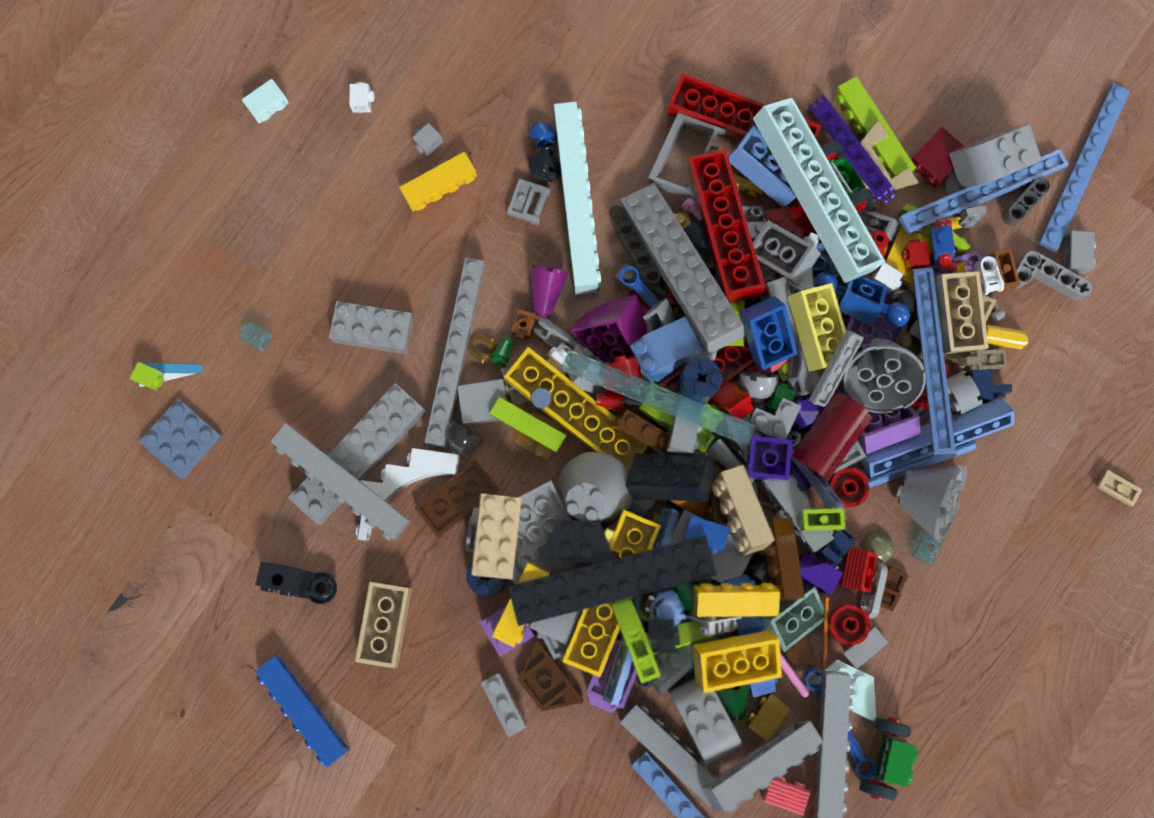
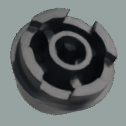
(544, 165)

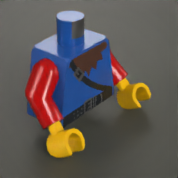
(943, 245)

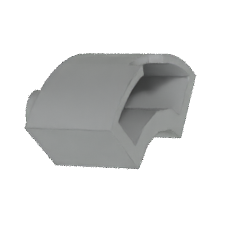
(659, 316)

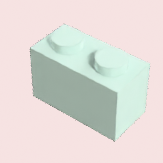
(265, 101)

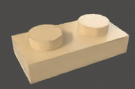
(1119, 488)

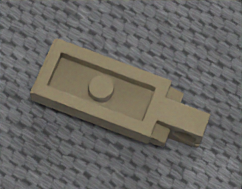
(985, 360)

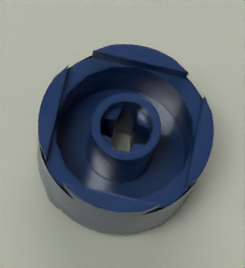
(703, 370)
(484, 587)

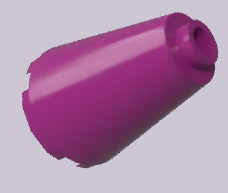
(546, 288)

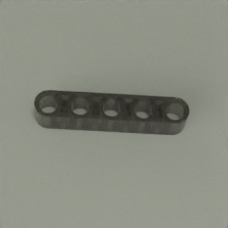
(631, 239)

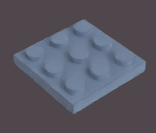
(180, 439)

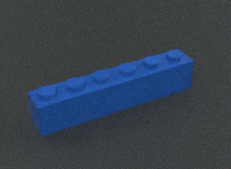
(750, 625)
(302, 711)

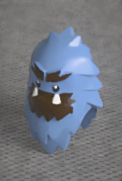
(659, 605)

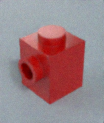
(915, 255)

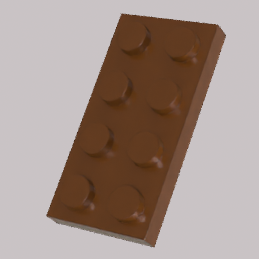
(455, 498)

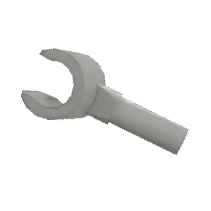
(999, 313)

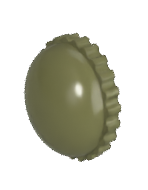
(879, 544)

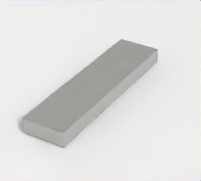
(836, 368)

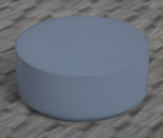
(541, 398)

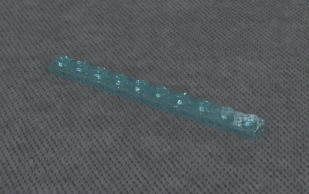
(658, 397)

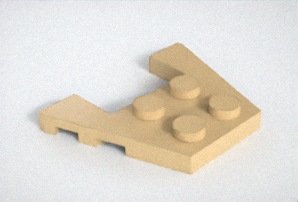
(873, 137)

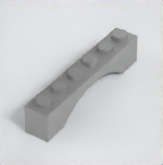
(799, 377)

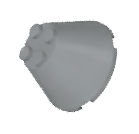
(884, 377)
(594, 488)
(932, 496)

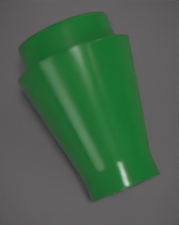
(502, 353)

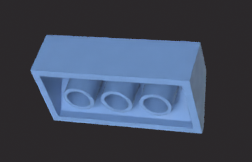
(758, 164)

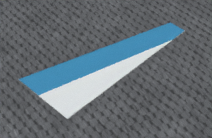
(174, 371)

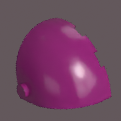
(612, 328)

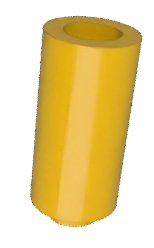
(1006, 337)

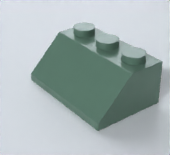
(796, 617)

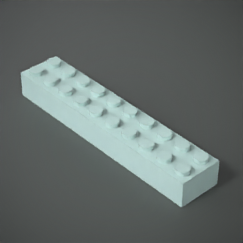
(818, 189)
(576, 193)

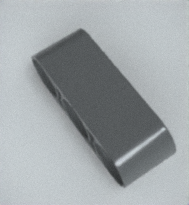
(1032, 195)

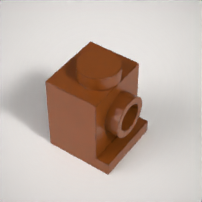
(526, 332)

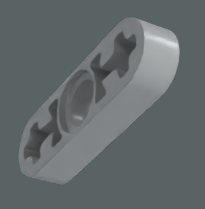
(877, 596)

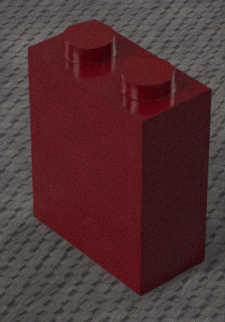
(934, 159)

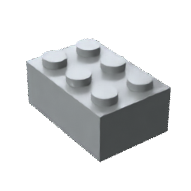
(784, 253)

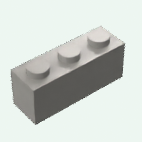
(504, 704)

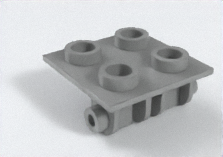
(715, 625)

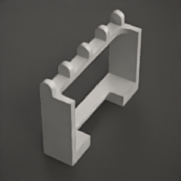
(680, 122)

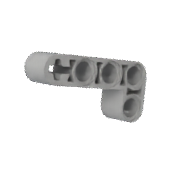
(1075, 287)

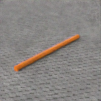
(825, 631)

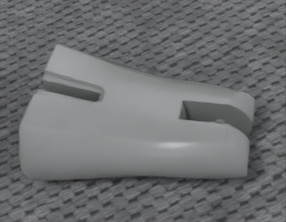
(724, 455)

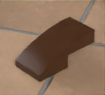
(893, 586)

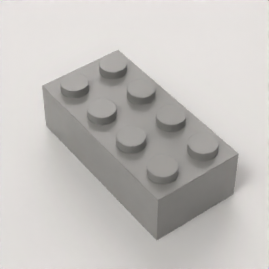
(371, 327)

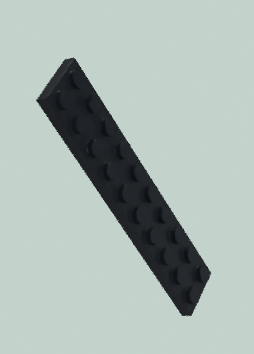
(612, 580)

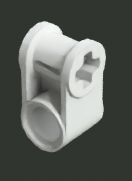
(990, 277)

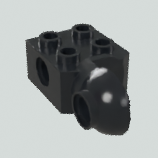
(296, 582)

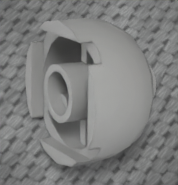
(758, 385)

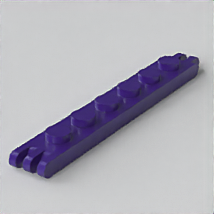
(853, 150)

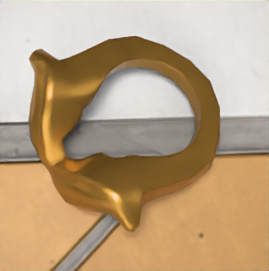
(482, 356)

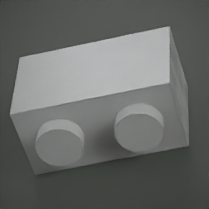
(1079, 251)

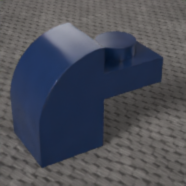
(984, 383)
(836, 548)

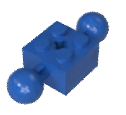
(865, 300)

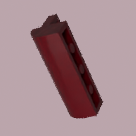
(832, 435)

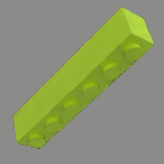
(864, 114)

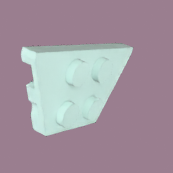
(863, 691)

